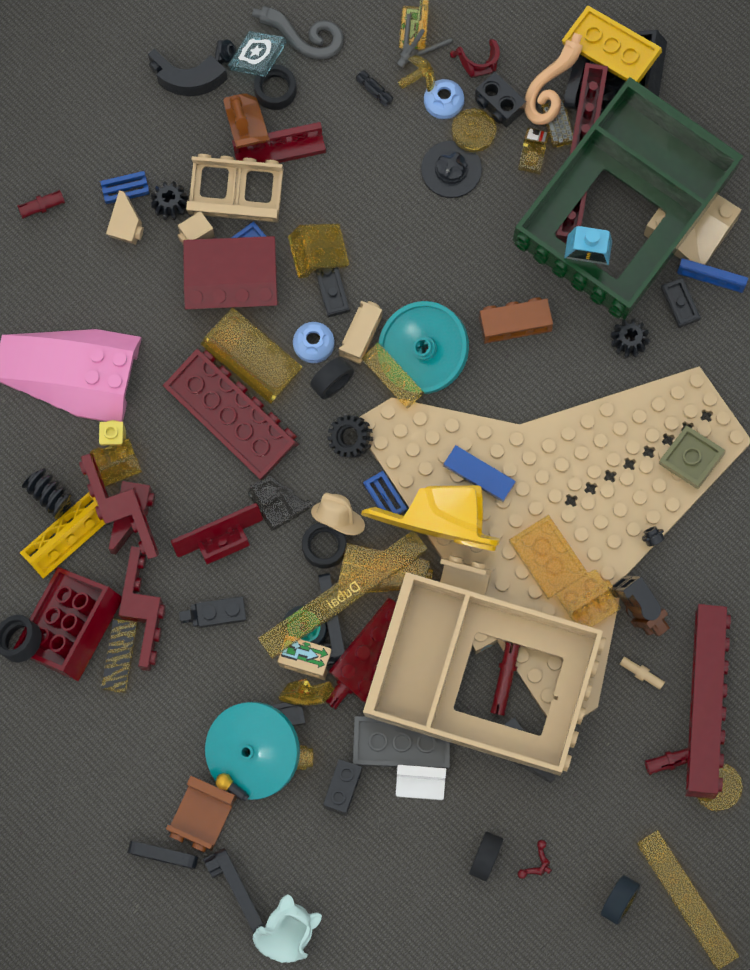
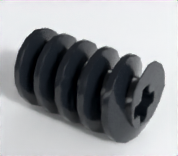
(48, 493)

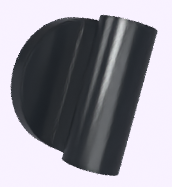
(224, 51)

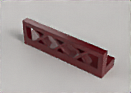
(286, 145)

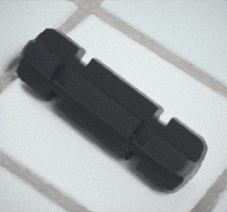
(374, 88)

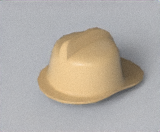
(338, 514)

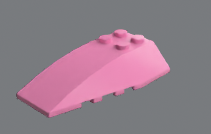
(72, 369)

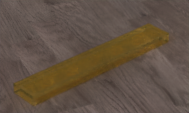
(687, 900)

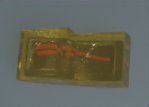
(303, 693)

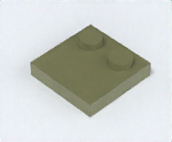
(692, 457)

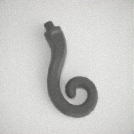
(276, 19)

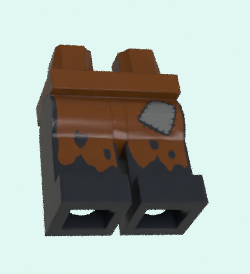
(641, 605)

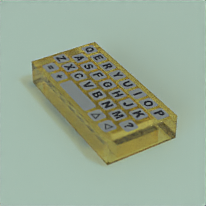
(560, 128)

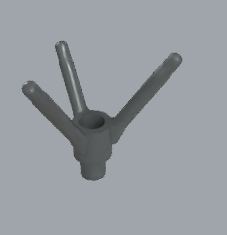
(409, 50)

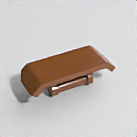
(245, 120)

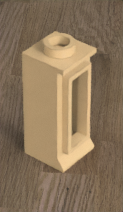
(361, 332)

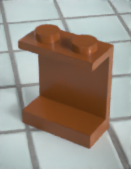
(201, 815)

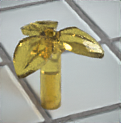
(425, 70)

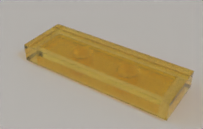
(392, 375)

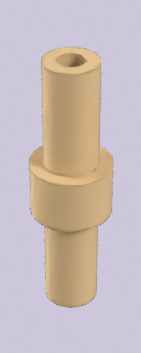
(642, 673)

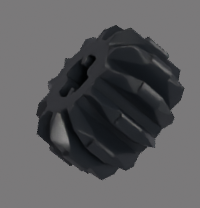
(164, 194)
(625, 345)

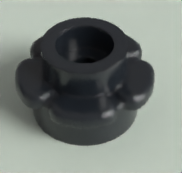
(653, 536)

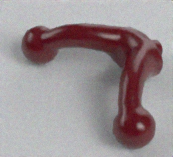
(522, 873)

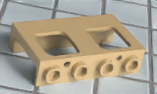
(234, 203)

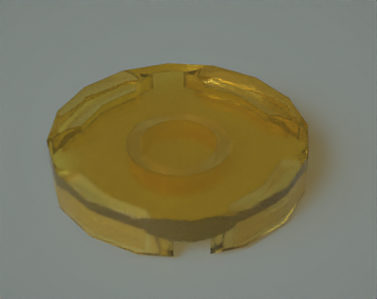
(473, 130)
(730, 792)

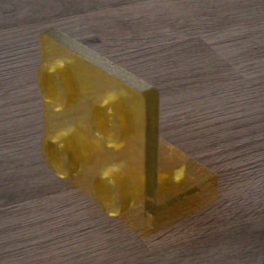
(317, 247)

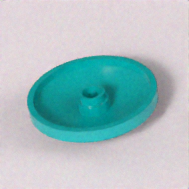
(421, 326)
(270, 741)

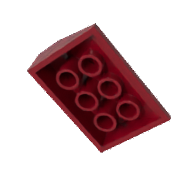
(230, 272)
(71, 622)

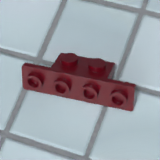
(219, 537)

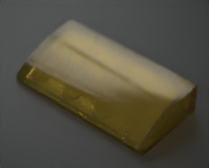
(251, 355)

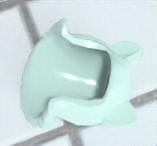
(286, 932)

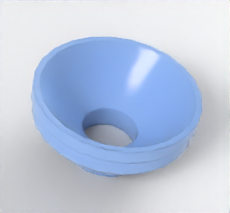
(448, 107)
(313, 352)

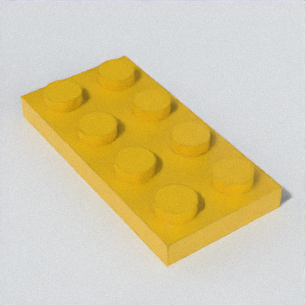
(613, 45)

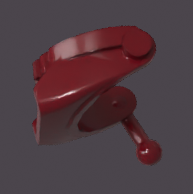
(474, 69)

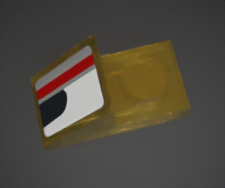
(533, 151)

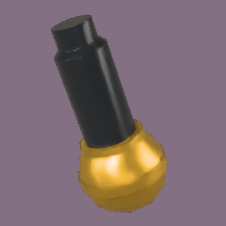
(225, 782)

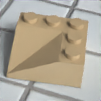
(706, 234)

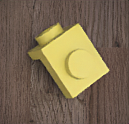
(111, 433)

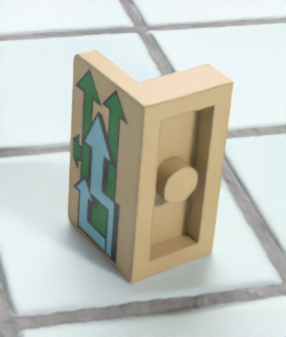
(306, 659)

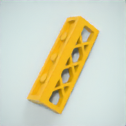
(67, 538)

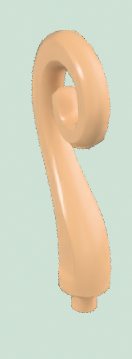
(565, 61)

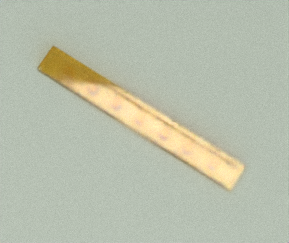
(342, 594)

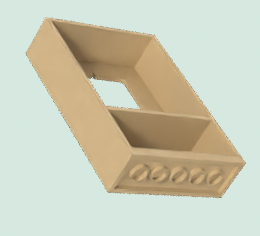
(428, 657)

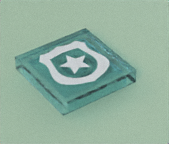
(257, 53)

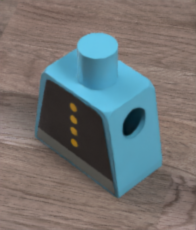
(589, 245)

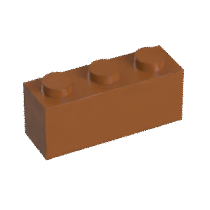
(515, 320)

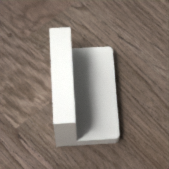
(420, 782)

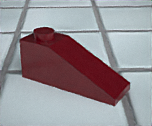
(122, 527)

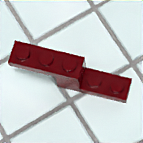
(118, 505)
(141, 608)

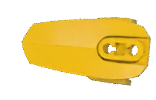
(443, 513)

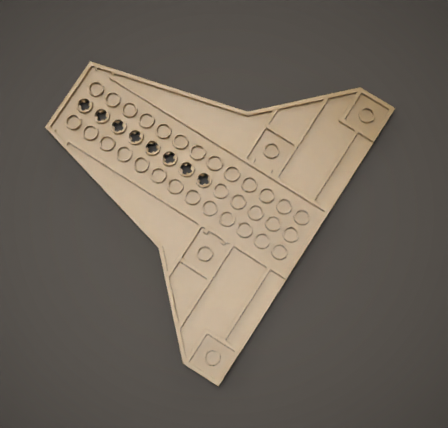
(557, 460)

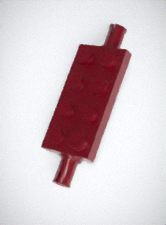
(359, 662)

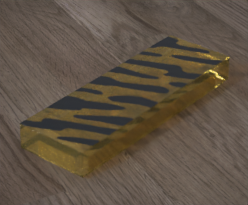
(119, 655)

